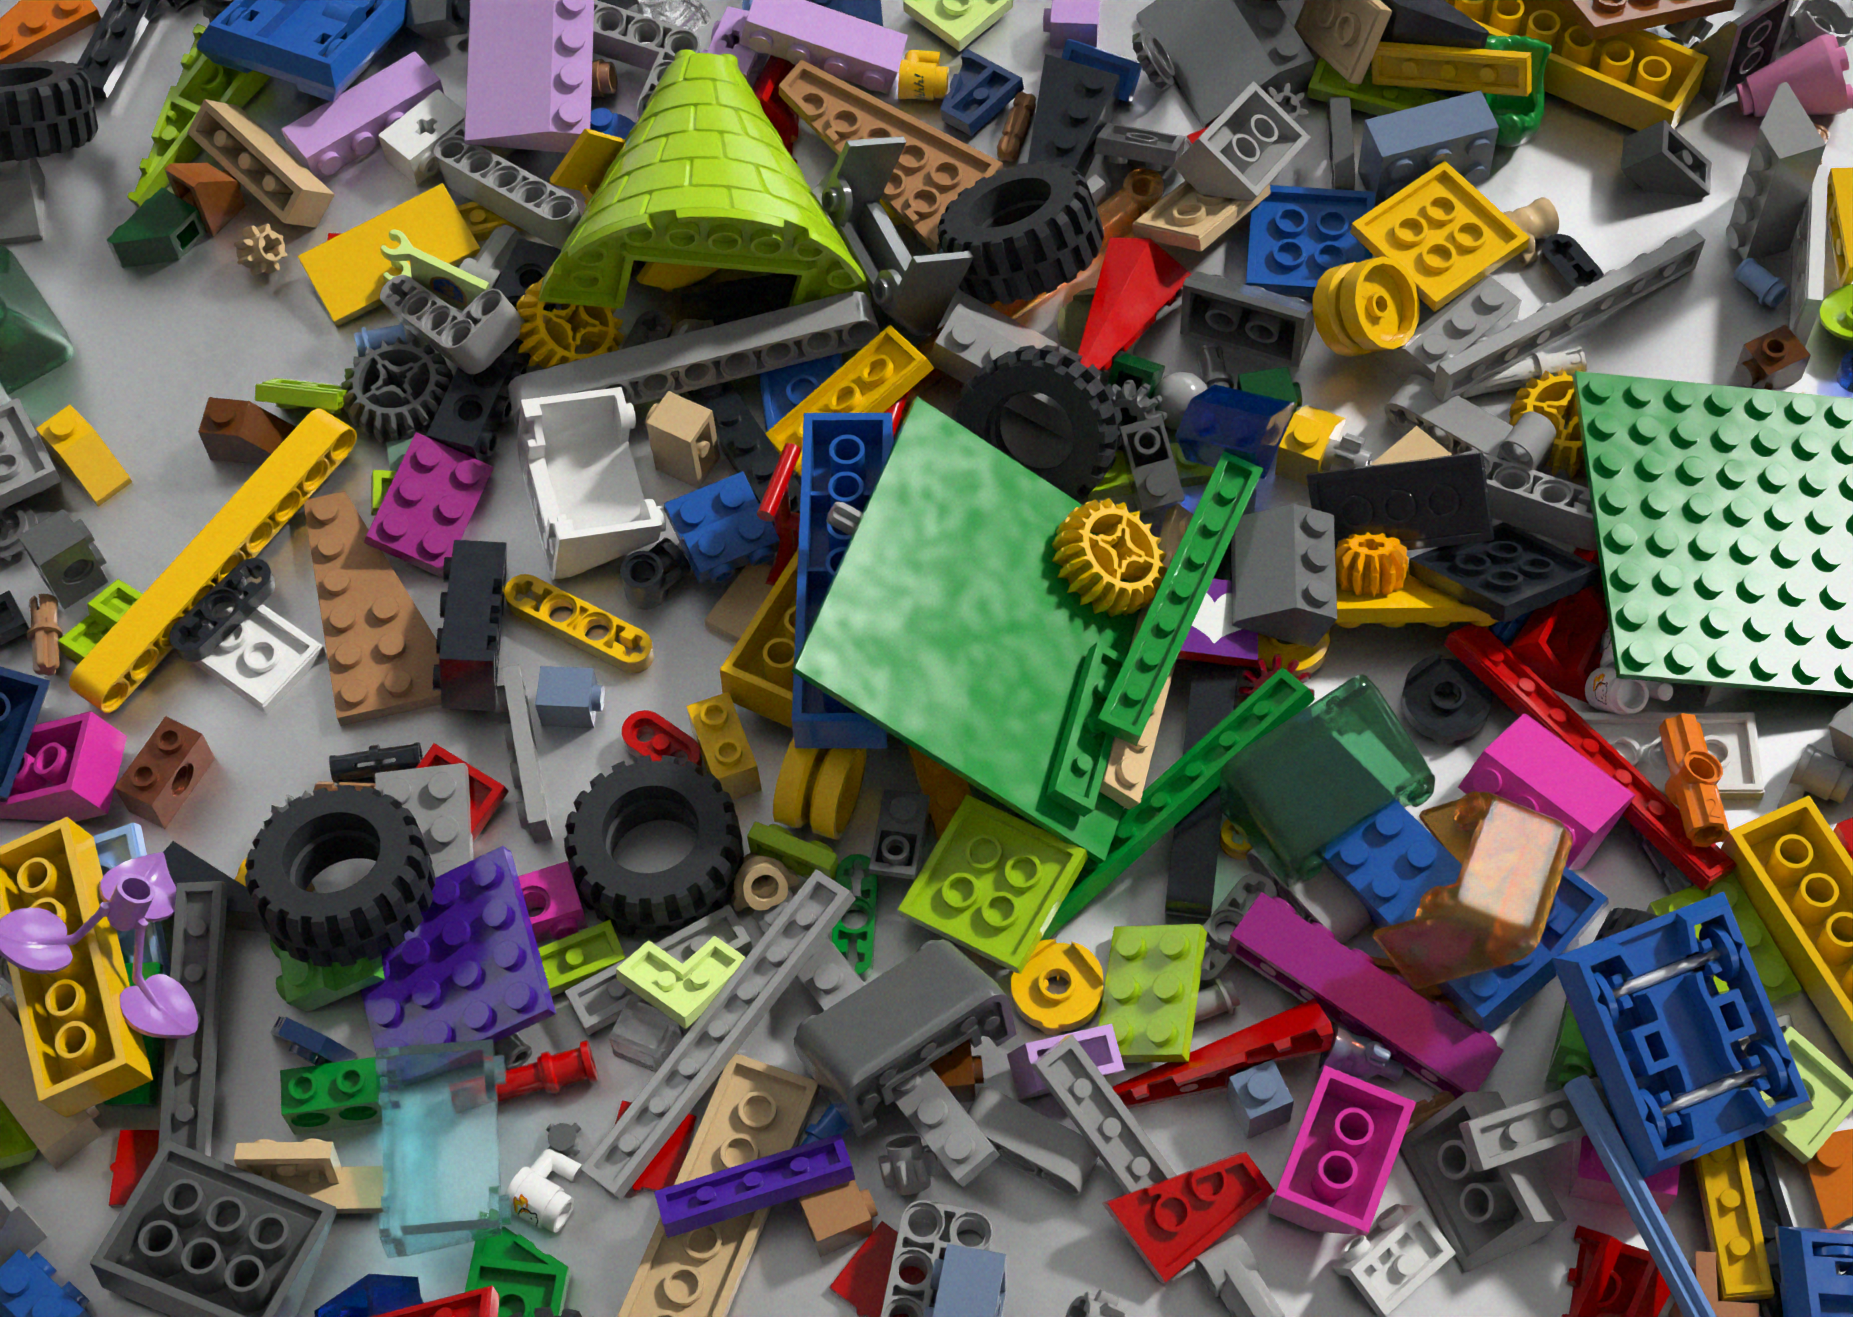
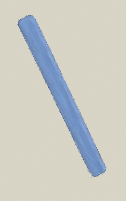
(1637, 1198)

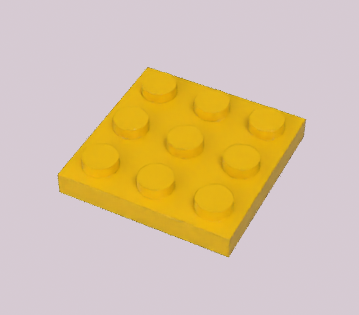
(1441, 234)

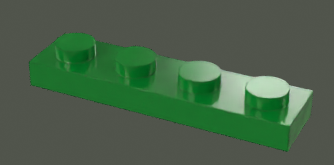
(1083, 747)

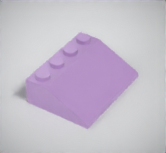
(529, 73)

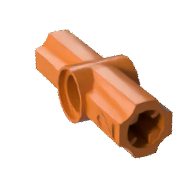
(1693, 780)

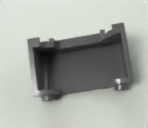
(899, 1028)

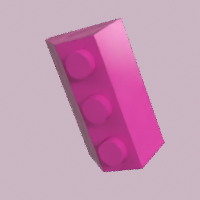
(1554, 779)
(1342, 1155)

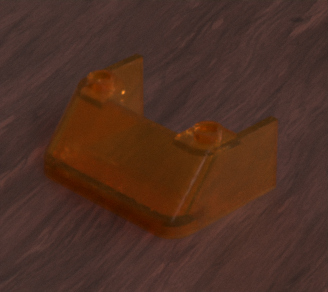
(1500, 896)

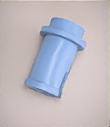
(1768, 288)
(373, 337)

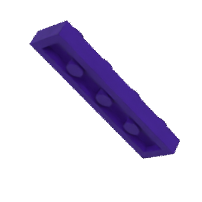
(754, 1185)

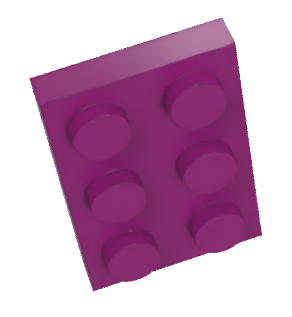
(428, 504)

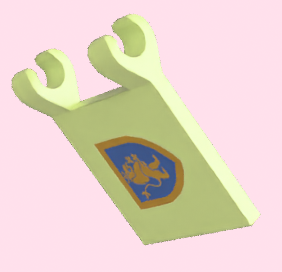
(440, 278)

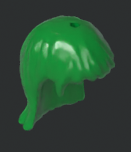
(1519, 115)

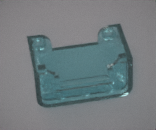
(440, 1146)

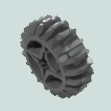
(396, 389)

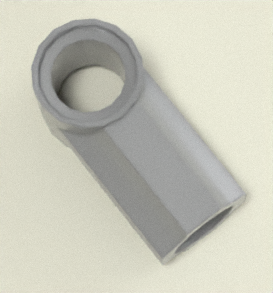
(493, 256)
(1233, 1274)

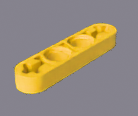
(582, 618)

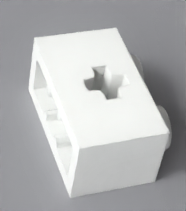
(412, 138)

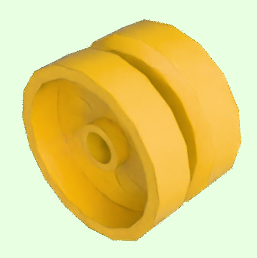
(1366, 307)
(819, 787)

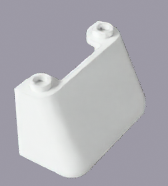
(584, 480)

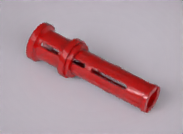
(550, 1073)

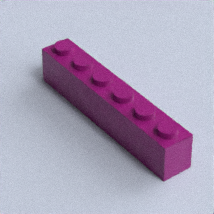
(1363, 997)

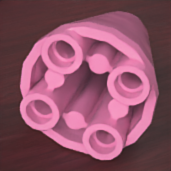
(1812, 73)

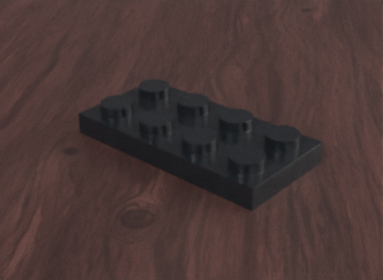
(1412, 500)

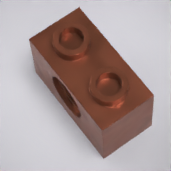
(165, 772)

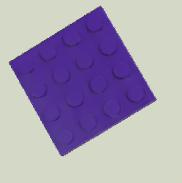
(467, 965)

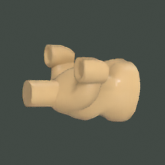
(1537, 221)
(762, 883)

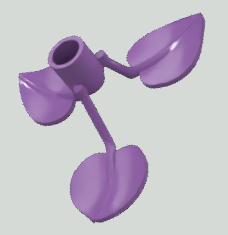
(132, 897)

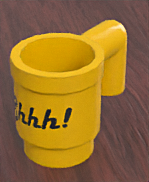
(922, 76)

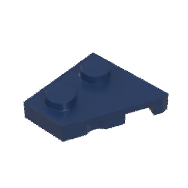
(978, 92)
(310, 1044)

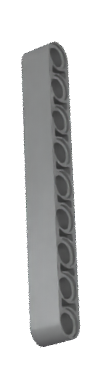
(712, 353)

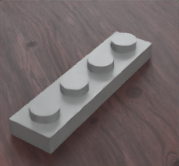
(526, 771)
(602, 997)
(1101, 1116)

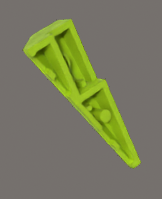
(198, 81)

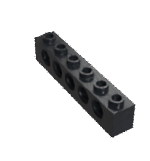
(468, 393)

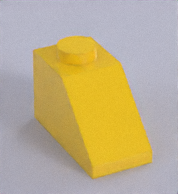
(1306, 442)
(83, 455)

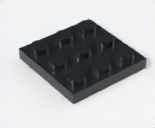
(1505, 574)

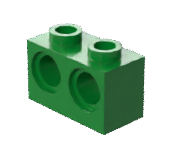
(331, 1096)

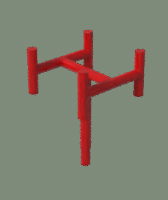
(776, 500)

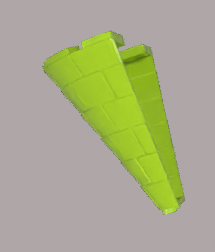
(702, 188)

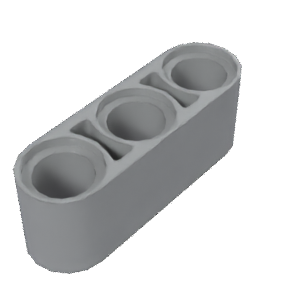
(1319, 900)
(1034, 1141)

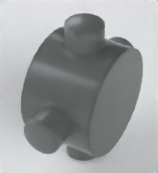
(564, 1138)

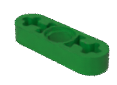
(869, 890)

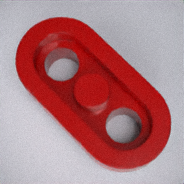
(666, 738)

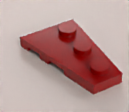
(1188, 1212)

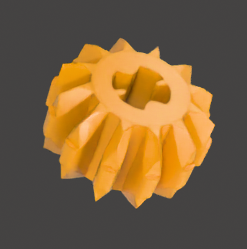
(1370, 564)

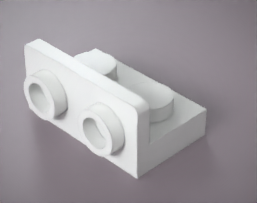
(1394, 1256)

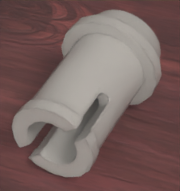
(1216, 999)

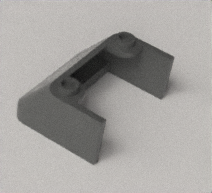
(905, 287)

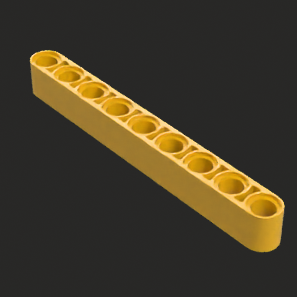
(232, 535)

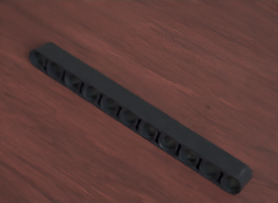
(1198, 833)

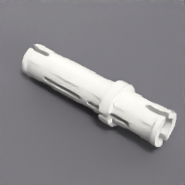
(1533, 367)

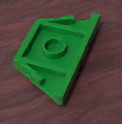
(519, 1274)

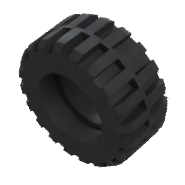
(44, 109)
(1024, 230)
(1067, 383)
(642, 795)
(356, 919)

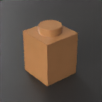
(838, 1216)

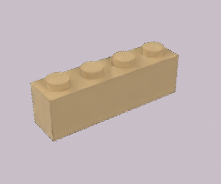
(260, 163)
(51, 1132)

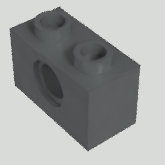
(65, 557)

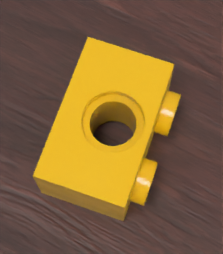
(724, 745)

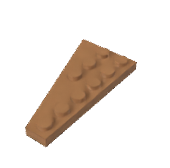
(930, 166)
(372, 630)

